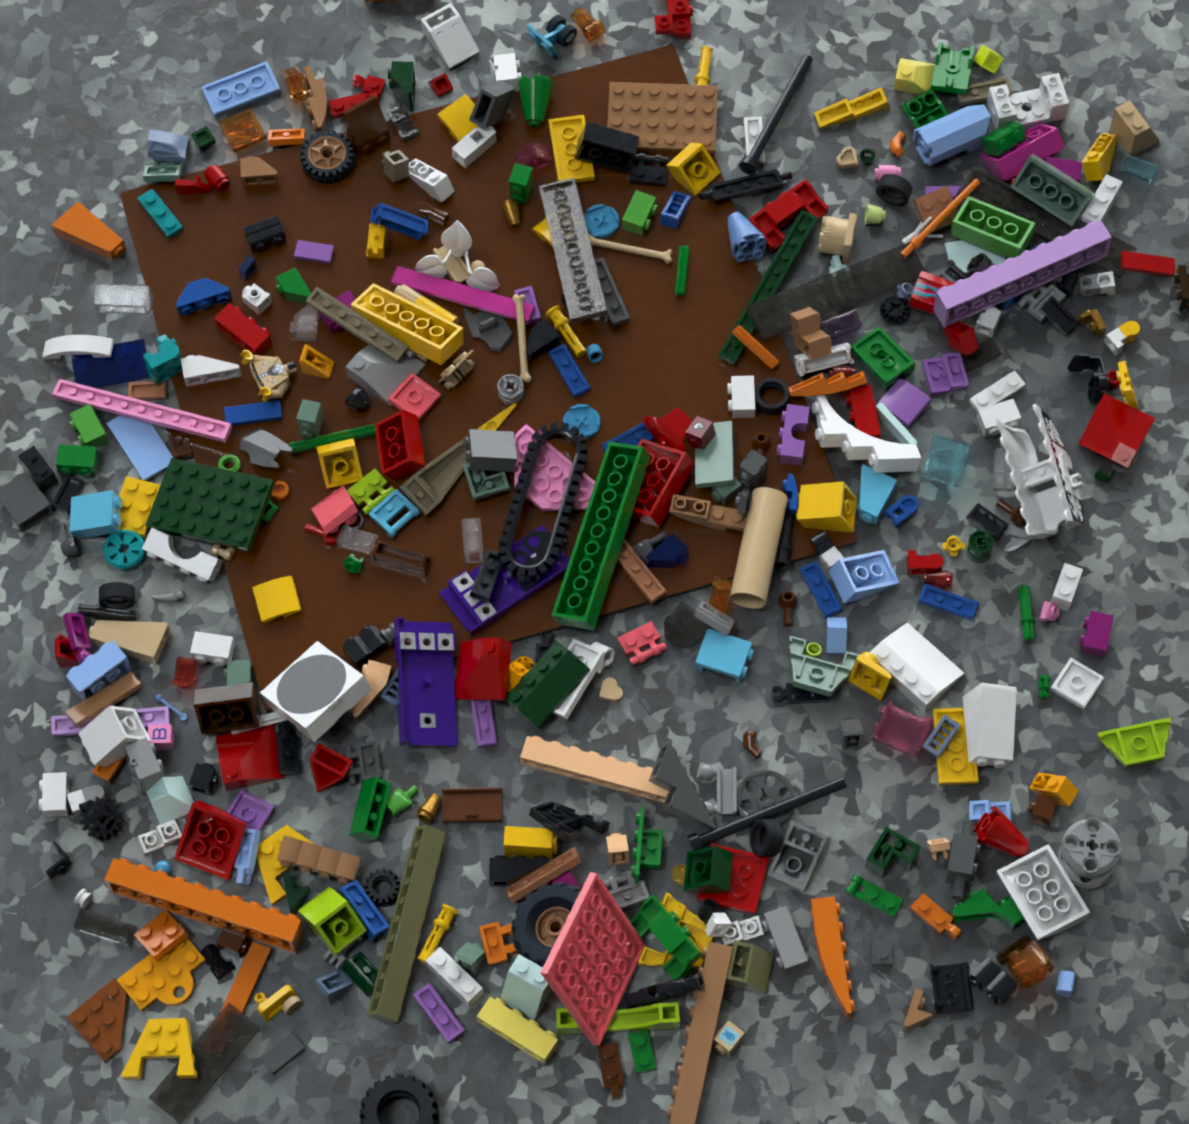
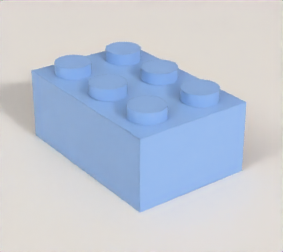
(98, 670)

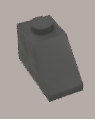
(851, 733)

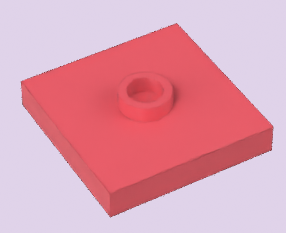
(414, 396)

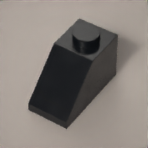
(542, 339)

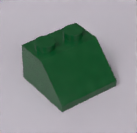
(403, 83)
(708, 870)

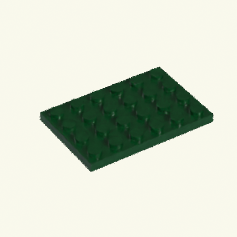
(210, 504)

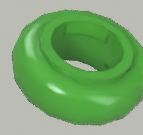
(230, 458)

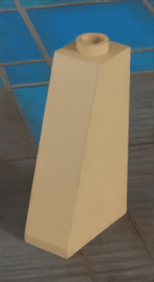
(134, 638)

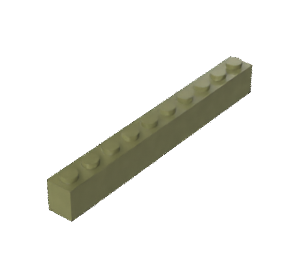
(406, 924)

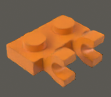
(494, 944)

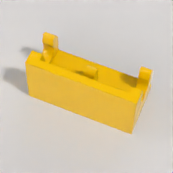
(376, 241)

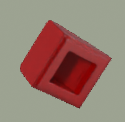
(440, 84)

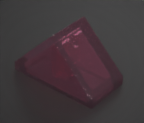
(534, 156)

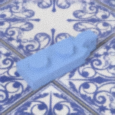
(246, 856)

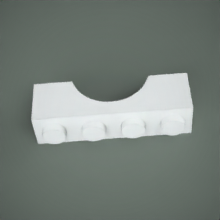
(162, 545)

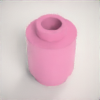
(886, 169)

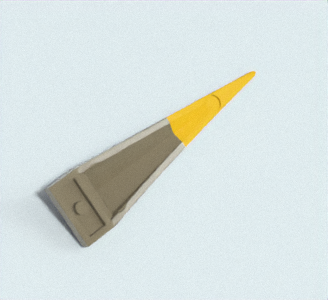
(433, 481)

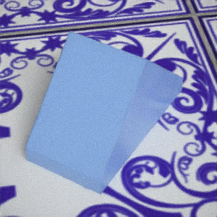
(836, 635)

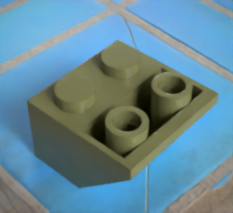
(749, 967)

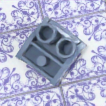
(167, 146)

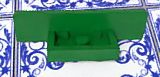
(648, 847)

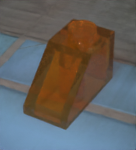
(294, 82)
(721, 594)

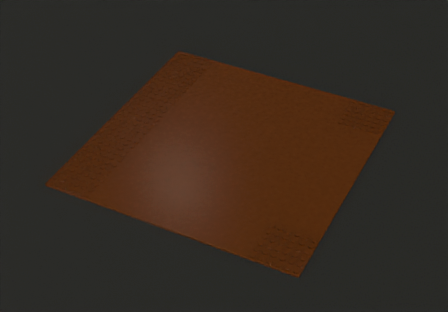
(647, 367)

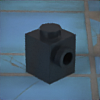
(203, 779)

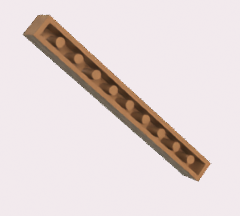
(700, 1035)

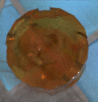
(1029, 965)

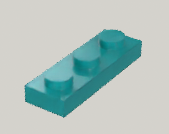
(160, 214)

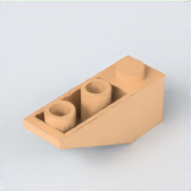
(377, 676)

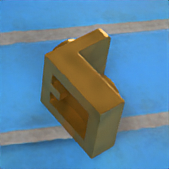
(1095, 322)

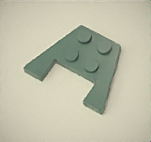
(817, 674)

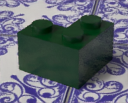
(892, 847)

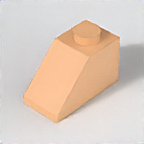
(617, 849)

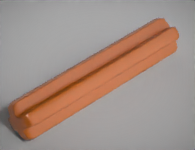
(755, 347)

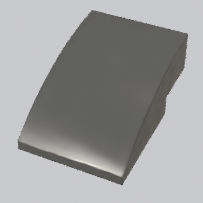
(798, 856)

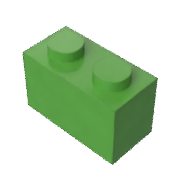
(639, 213)
(88, 426)

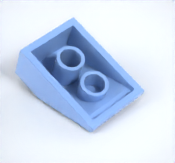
(863, 575)

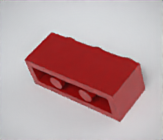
(243, 329)
(863, 410)

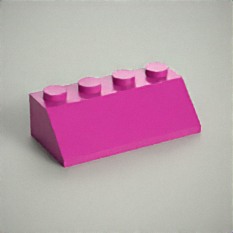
(1040, 140)

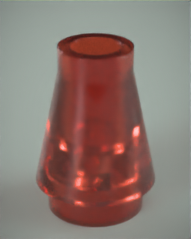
(940, 579)

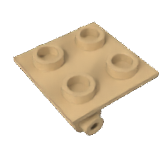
(461, 365)

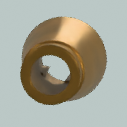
(511, 211)
(428, 810)

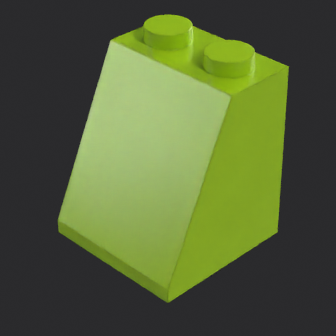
(332, 920)

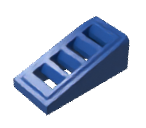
(670, 219)

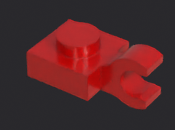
(369, 85)

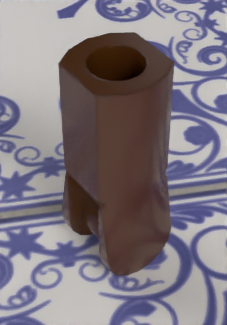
(432, 212)

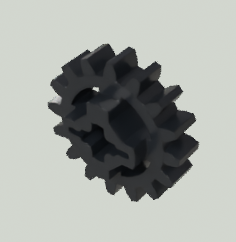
(99, 809)

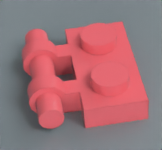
(640, 638)

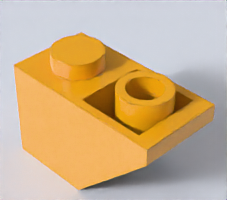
(518, 670)
(1055, 786)

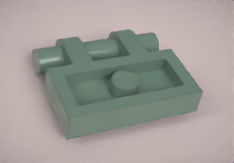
(162, 171)

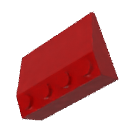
(663, 478)

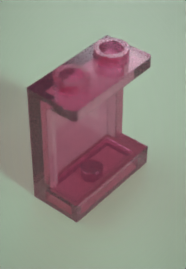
(901, 730)

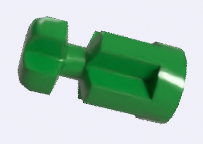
(1044, 684)

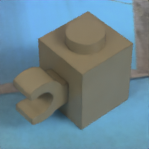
(395, 165)

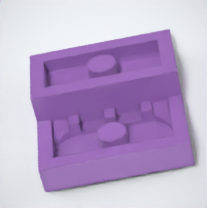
(945, 374)
(905, 401)

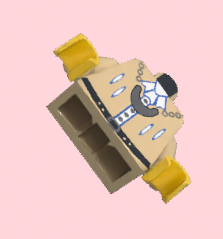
(269, 374)

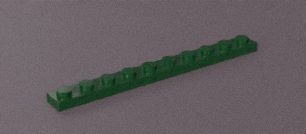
(771, 281)

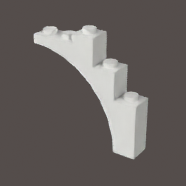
(857, 445)

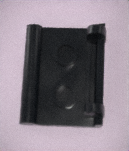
(951, 988)

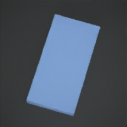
(240, 89)
(141, 446)

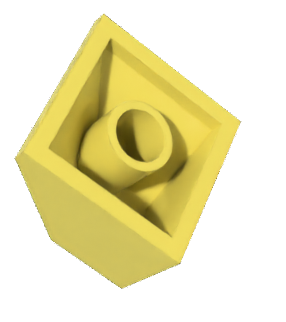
(913, 76)

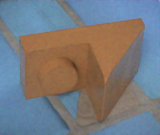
(914, 1016)

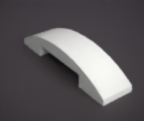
(78, 345)

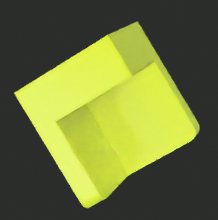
(988, 59)

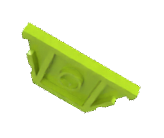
(1137, 742)

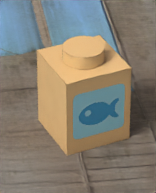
(728, 1039)

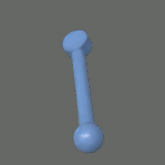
(183, 716)

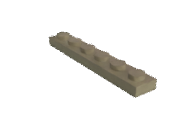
(357, 324)

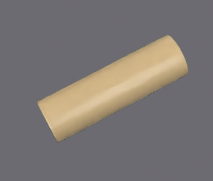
(758, 548)

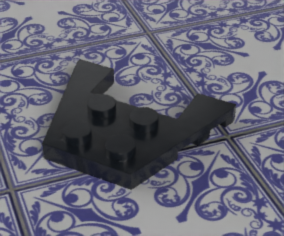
(561, 819)

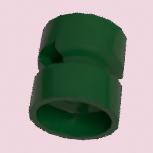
(979, 546)

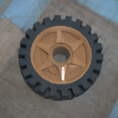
(331, 168)

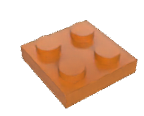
(160, 935)

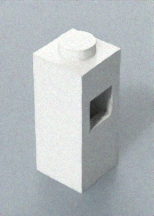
(473, 145)

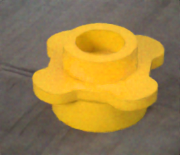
(953, 540)

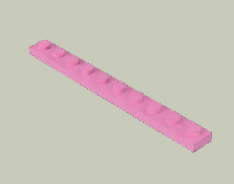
(142, 410)

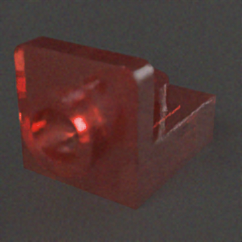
(185, 672)

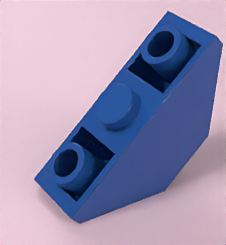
(202, 295)

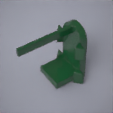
(1102, 477)

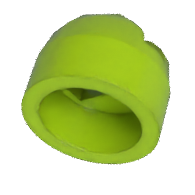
(813, 650)

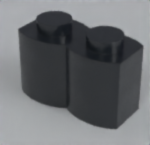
(365, 646)
(993, 981)

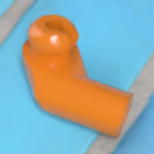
(895, 144)

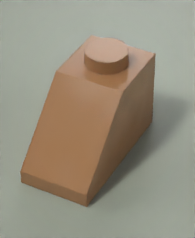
(257, 172)

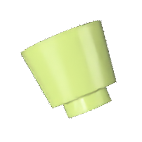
(874, 214)

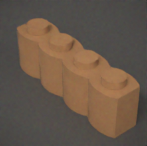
(318, 859)

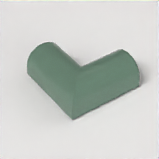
(485, 486)

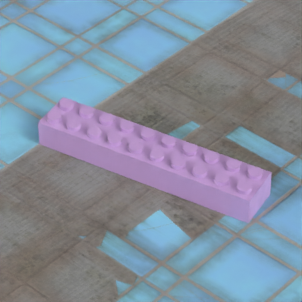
(1022, 273)

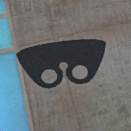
(540, 551)

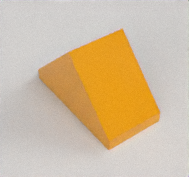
(315, 363)

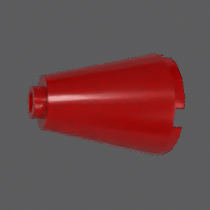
(1000, 833)

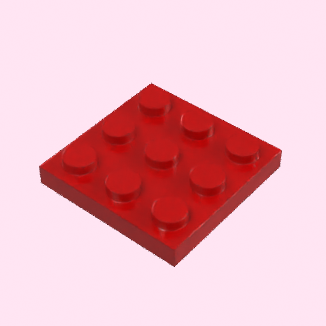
(745, 882)

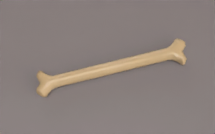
(666, 256)
(521, 337)

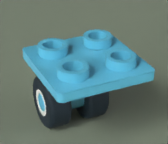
(557, 31)

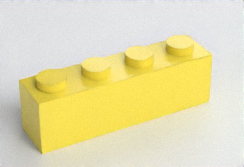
(518, 1030)

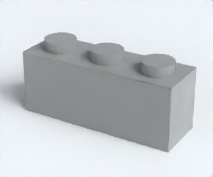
(784, 940)

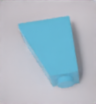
(874, 494)

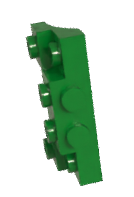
(675, 938)

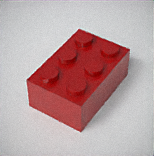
(399, 445)

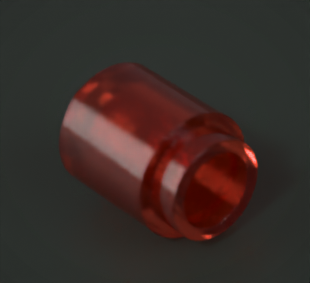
(847, 370)

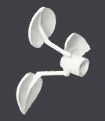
(458, 242)

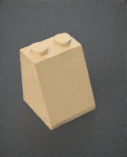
(1131, 129)

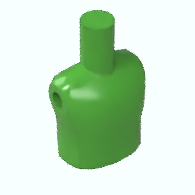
(400, 800)

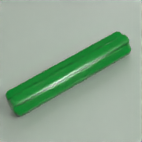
(682, 271)

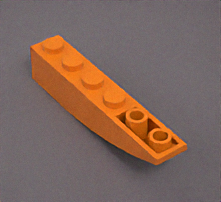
(831, 950)

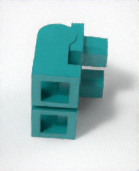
(165, 362)

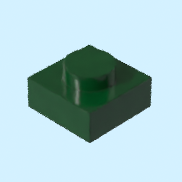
(203, 138)

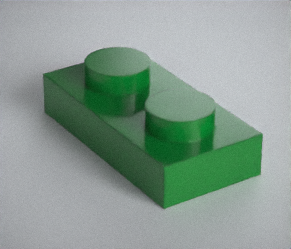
(642, 1052)

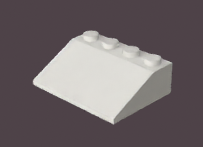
(916, 666)
(1043, 893)

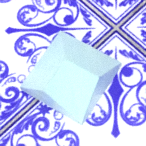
(170, 799)

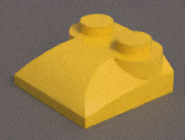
(869, 675)

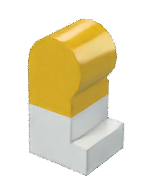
(1120, 336)

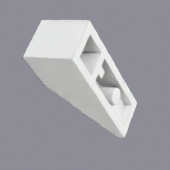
(204, 370)

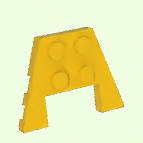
(1126, 386)
(268, 863)
(657, 959)
(163, 1040)

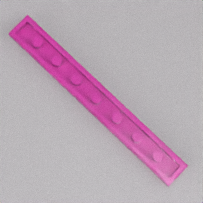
(460, 294)

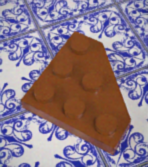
(102, 1020)

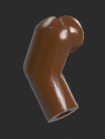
(749, 743)

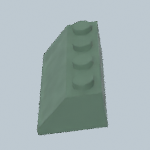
(1052, 189)

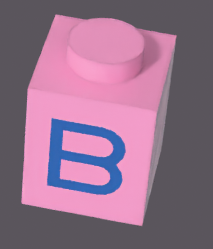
(161, 736)

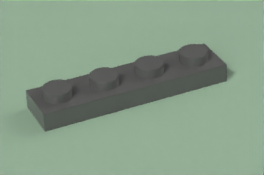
(615, 307)

